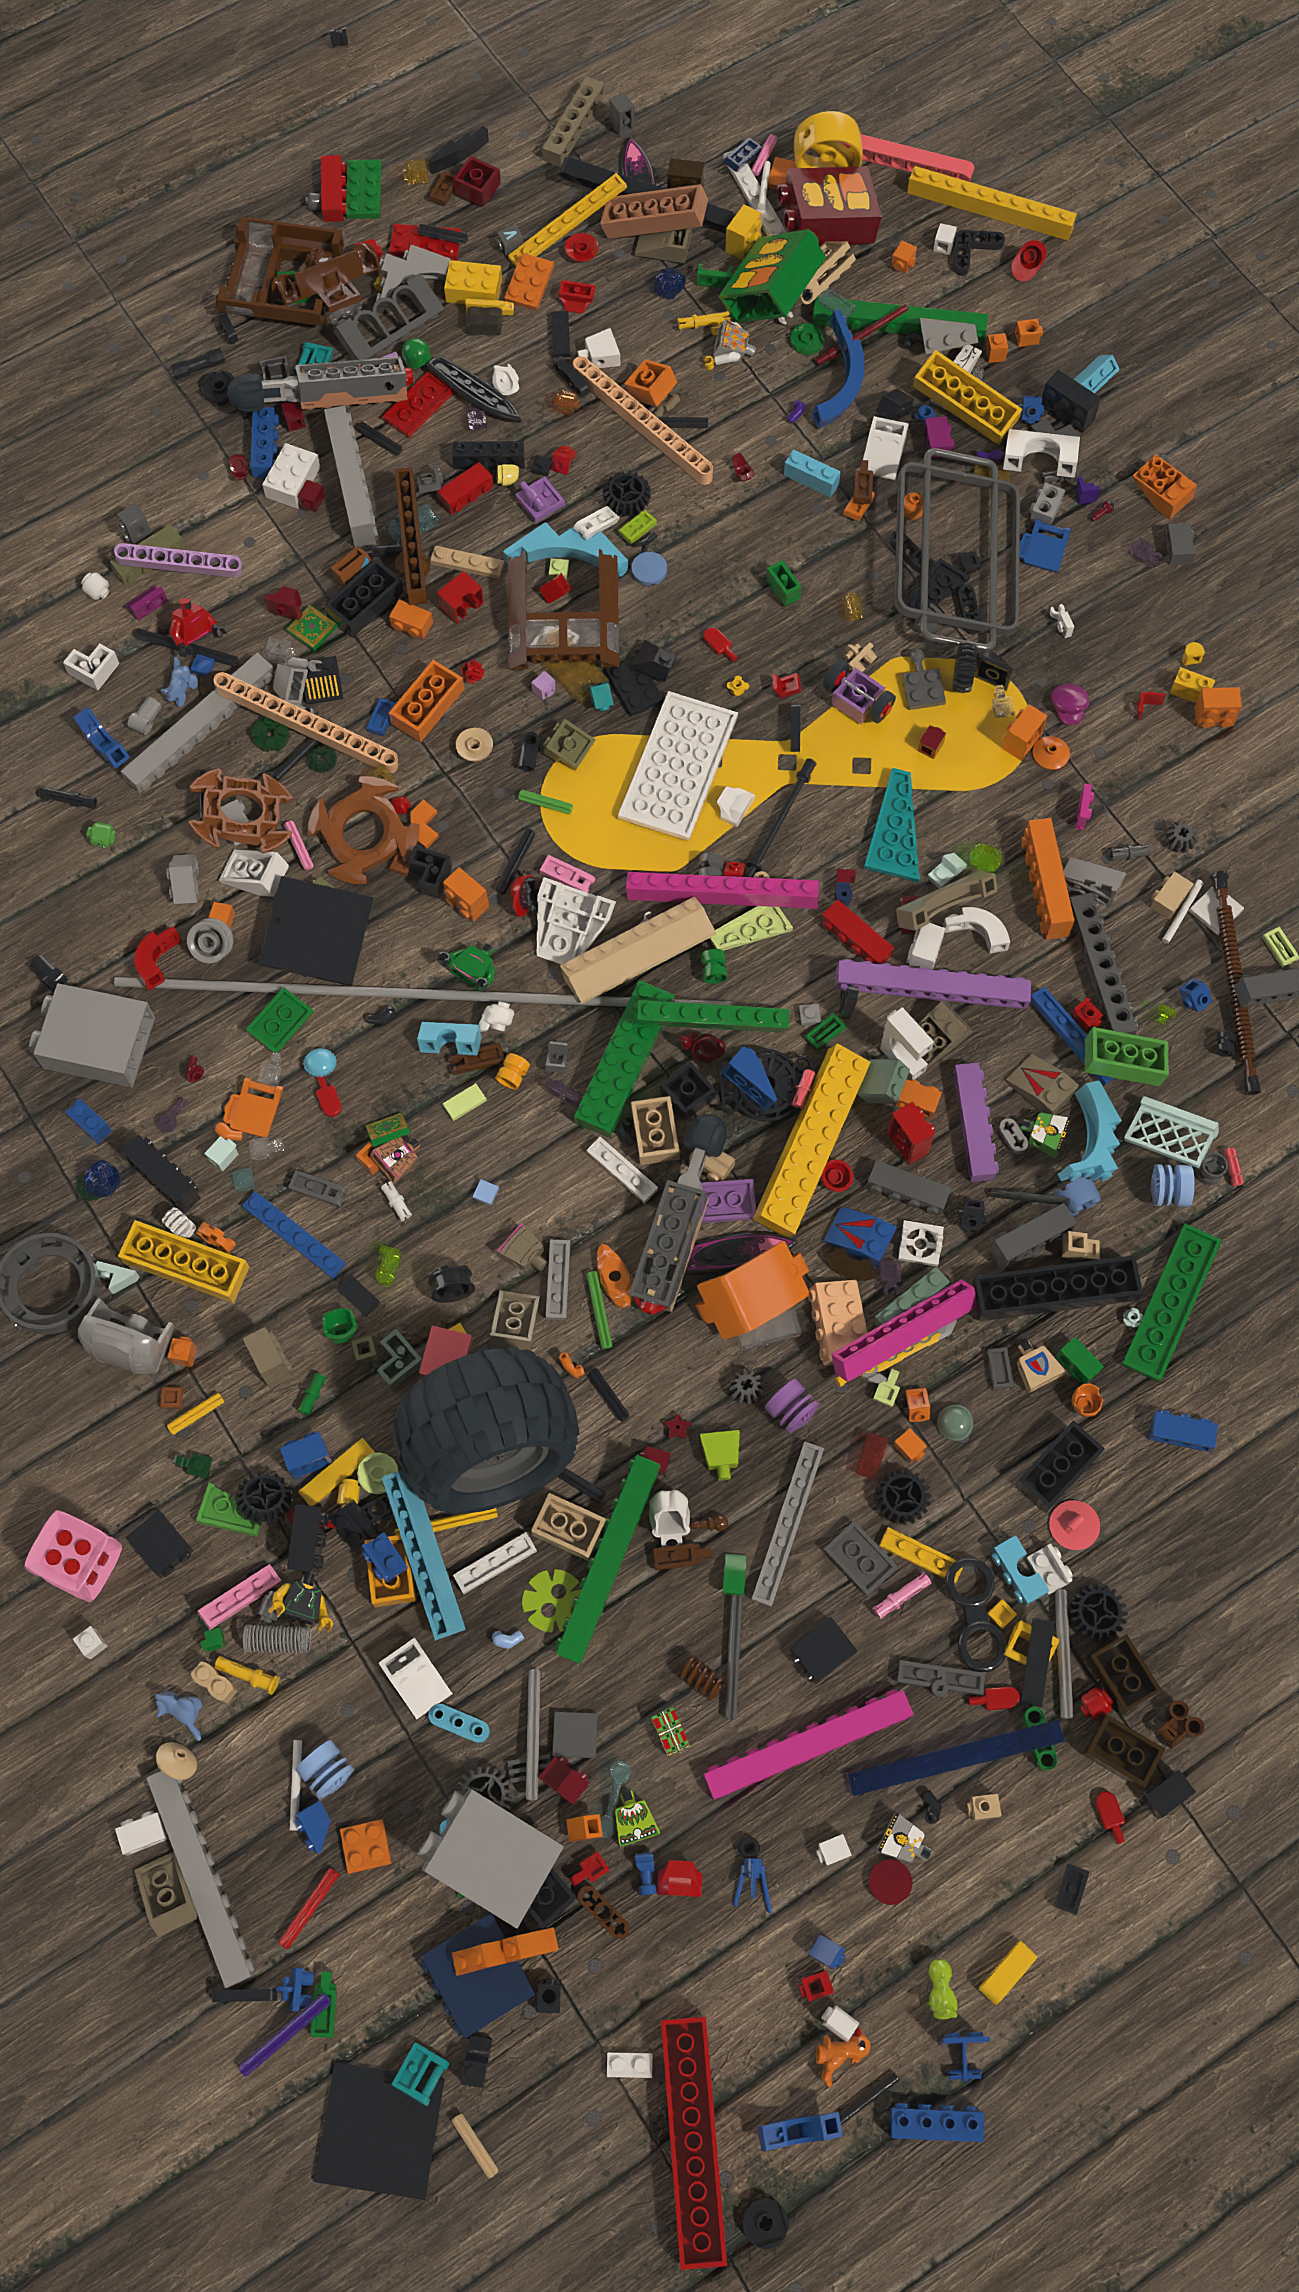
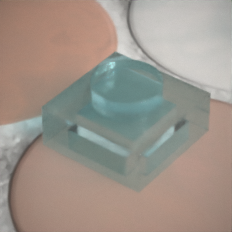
(244, 1180)

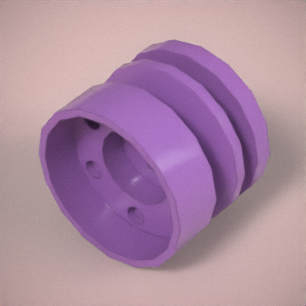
(792, 1406)

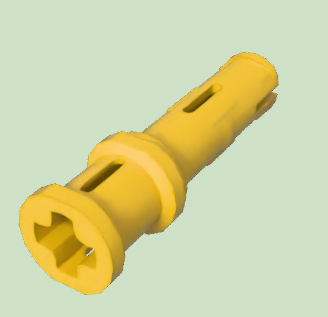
(254, 1677)

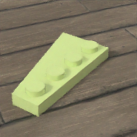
(751, 927)

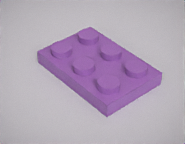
(729, 1201)

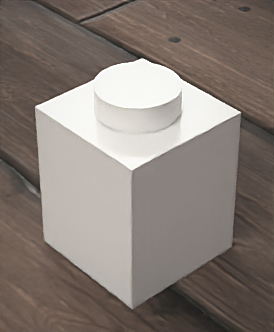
(945, 239)
(90, 1642)
(833, 1850)

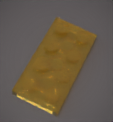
(576, 677)

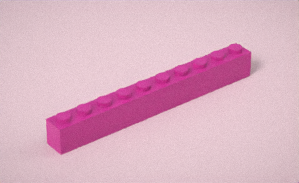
(723, 890)
(807, 1745)

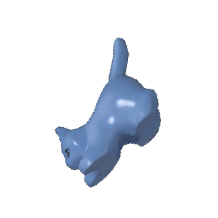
(180, 682)
(183, 1709)

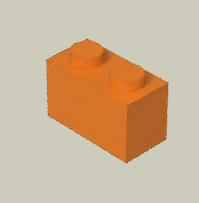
(411, 619)
(922, 1096)

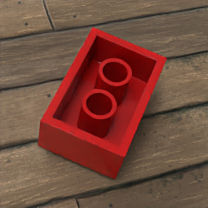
(911, 1132)

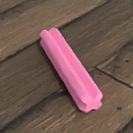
(764, 154)
(299, 846)

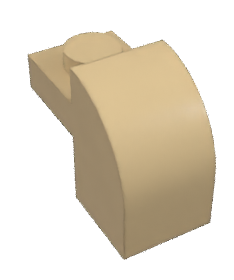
(1077, 1247)

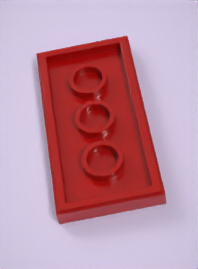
(422, 402)

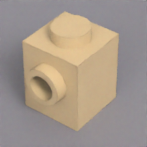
(984, 1807)

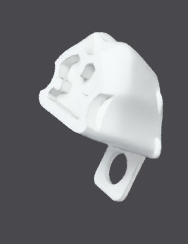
(669, 1516)

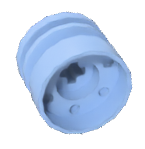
(1171, 1185)
(325, 1769)

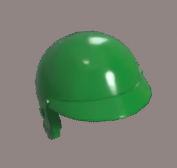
(415, 353)
(339, 1325)

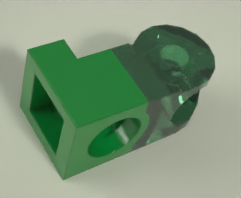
(214, 1637)

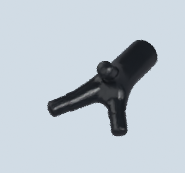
(646, 541)

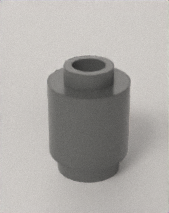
(263, 1612)

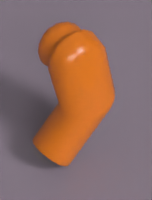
(567, 1364)

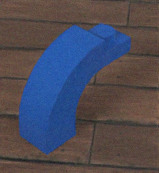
(99, 739)
(800, 2130)

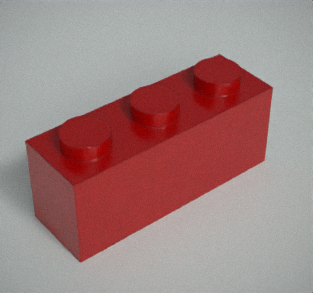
(465, 488)

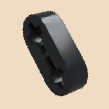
(228, 328)

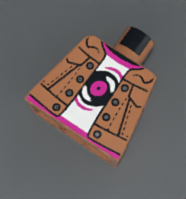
(395, 1157)

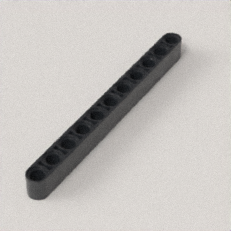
(593, 176)

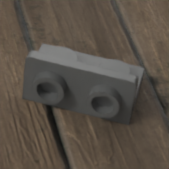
(430, 482)

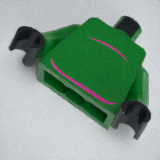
(471, 965)

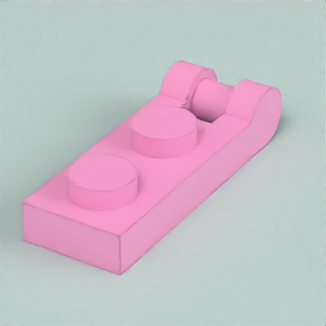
(566, 874)

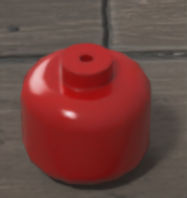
(401, 804)

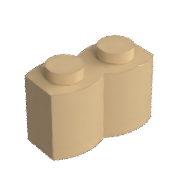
(216, 1684)

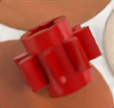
(472, 671)

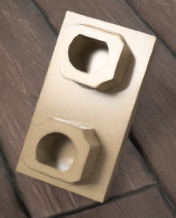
(865, 654)

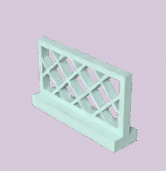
(1181, 1119)

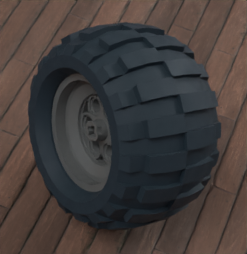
(485, 1430)

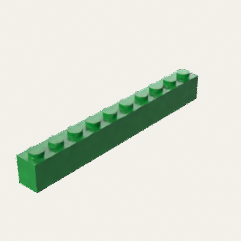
(870, 312)
(608, 1560)

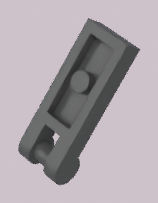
(317, 1188)

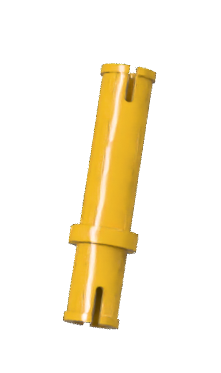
(702, 320)

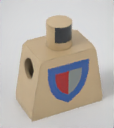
(1037, 1367)

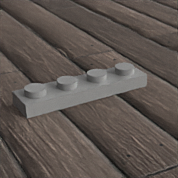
(558, 1280)

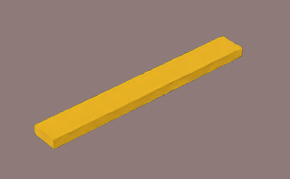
(570, 218)

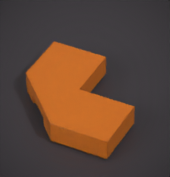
(422, 815)

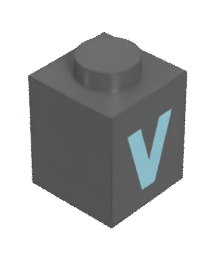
(509, 239)

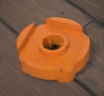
(215, 1237)

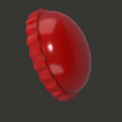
(837, 1175)

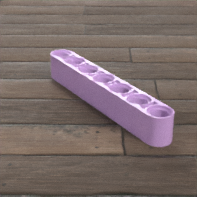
(171, 554)

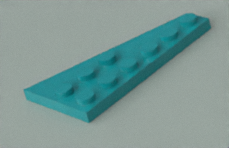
(894, 838)

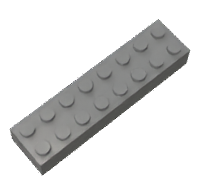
(351, 476)

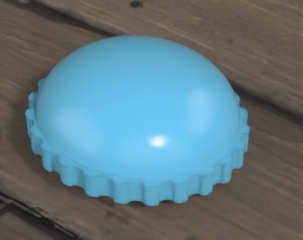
(319, 1062)

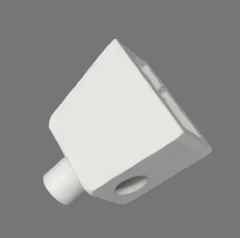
(601, 350)

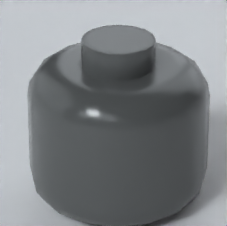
(313, 201)

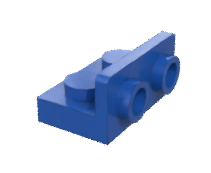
(385, 1557)

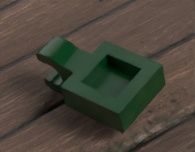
(197, 1466)

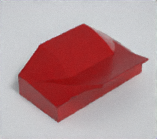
(576, 295)
(680, 1879)

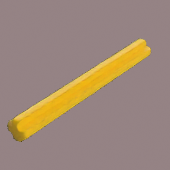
(459, 1520)

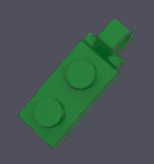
(324, 2023)

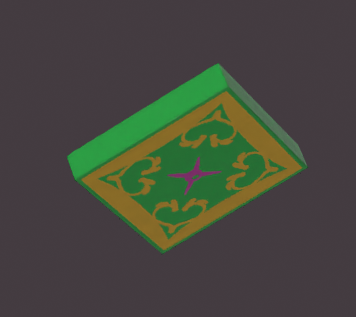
(312, 628)
(387, 1129)

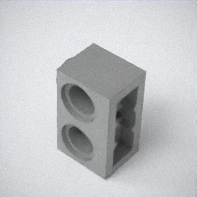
(1047, 504)

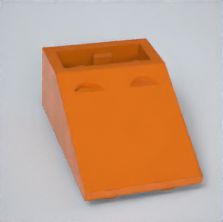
(1164, 486)

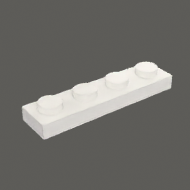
(622, 1170)
(495, 1563)

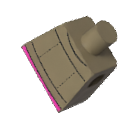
(522, 1250)

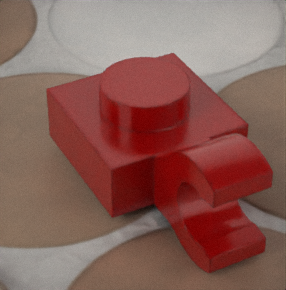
(593, 1869)

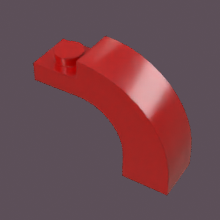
(148, 954)

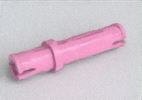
(905, 1593)

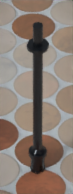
(803, 776)

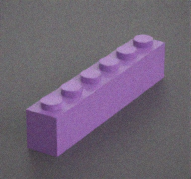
(974, 1122)

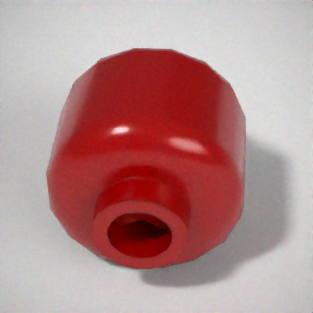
(1096, 1703)

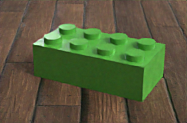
(1126, 1056)

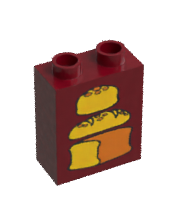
(831, 203)

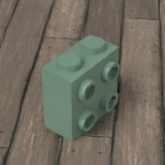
(883, 1081)

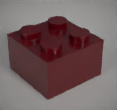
(477, 181)

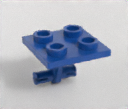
(955, 2039)

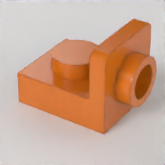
(918, 1404)

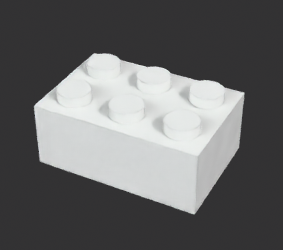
(290, 474)

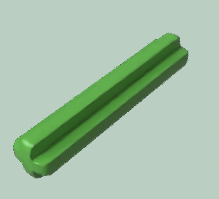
(545, 801)

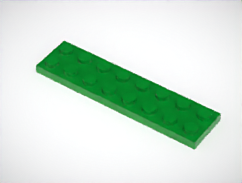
(1171, 1303)

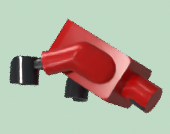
(190, 624)

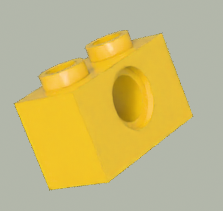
(1189, 684)

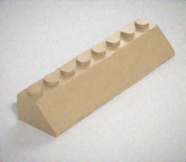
(637, 950)

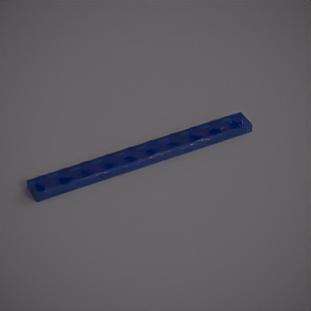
(956, 1758)

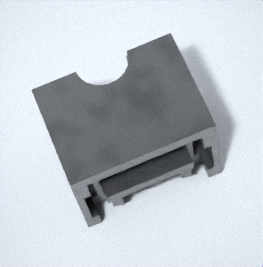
(275, 369)

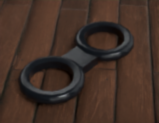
(975, 1614)

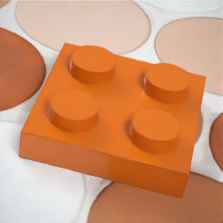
(365, 1846)

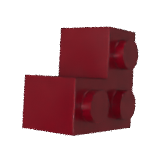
(564, 1780)

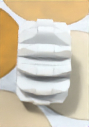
(178, 1223)

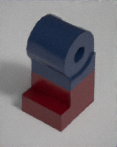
(842, 886)

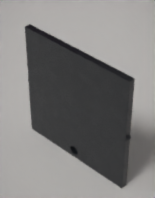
(316, 931)
(377, 2133)

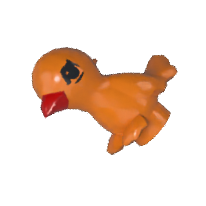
(835, 2053)

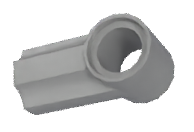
(143, 718)

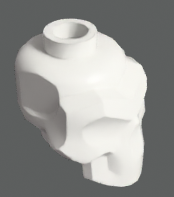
(496, 1017)

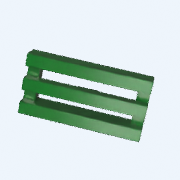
(813, 1042)

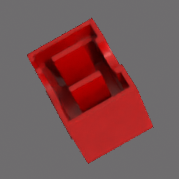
(459, 595)

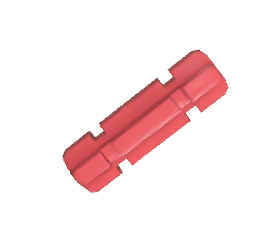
(1233, 1167)

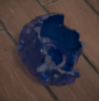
(669, 283)
(102, 1179)

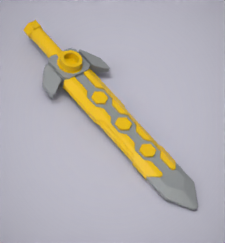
(872, 1376)

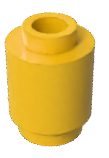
(347, 1492)

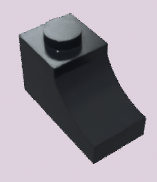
(476, 2062)

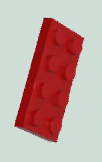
(407, 235)

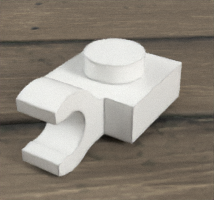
(1064, 622)

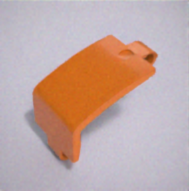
(754, 1291)

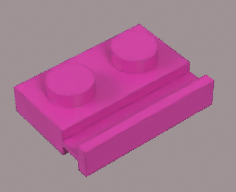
(1084, 812)

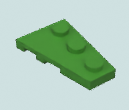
(220, 1511)

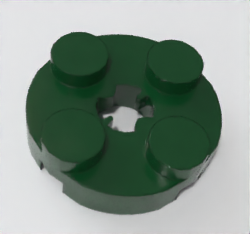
(265, 743)

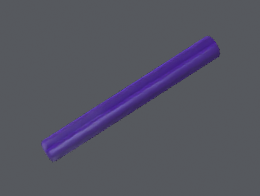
(284, 2034)

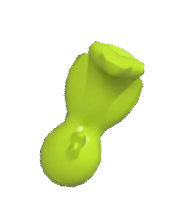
(942, 1998)

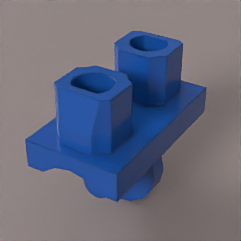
(296, 1999)

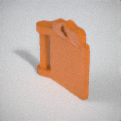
(251, 1112)

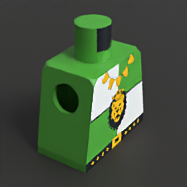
(1047, 1132)

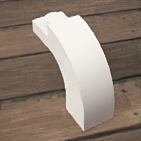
(982, 922)

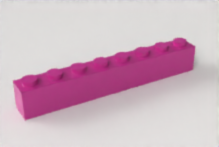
(904, 1330)

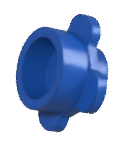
(924, 410)

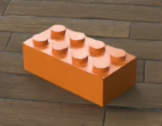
(426, 700)

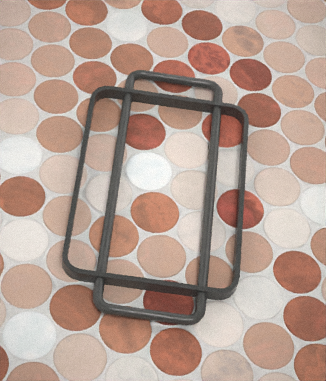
(993, 483)

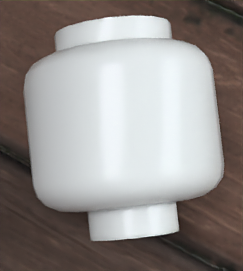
(95, 586)

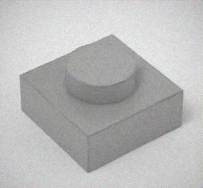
(809, 1014)

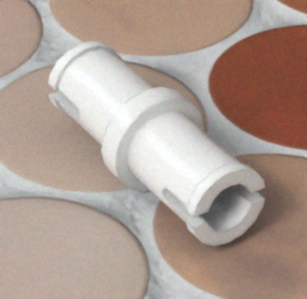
(396, 1201)

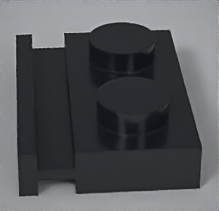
(354, 1525)

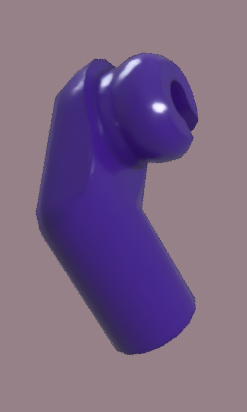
(995, 455)

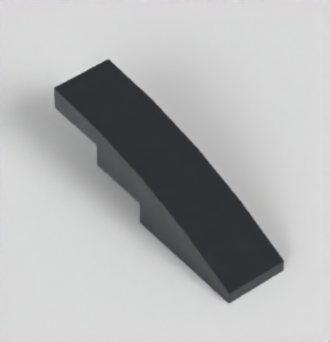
(456, 152)

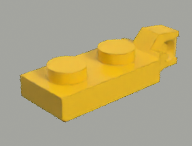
(507, 307)

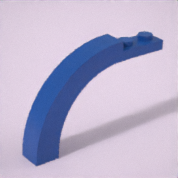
(854, 363)

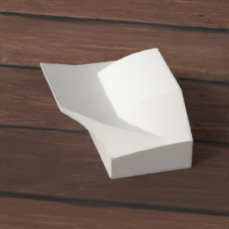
(734, 804)

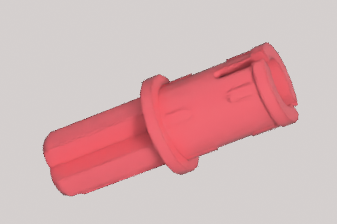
(803, 1089)

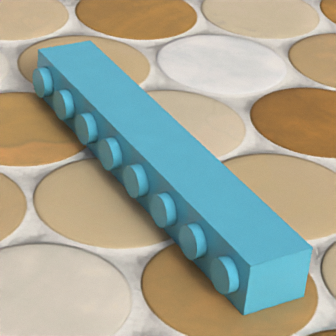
(424, 1556)

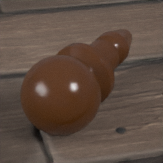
(718, 1523)

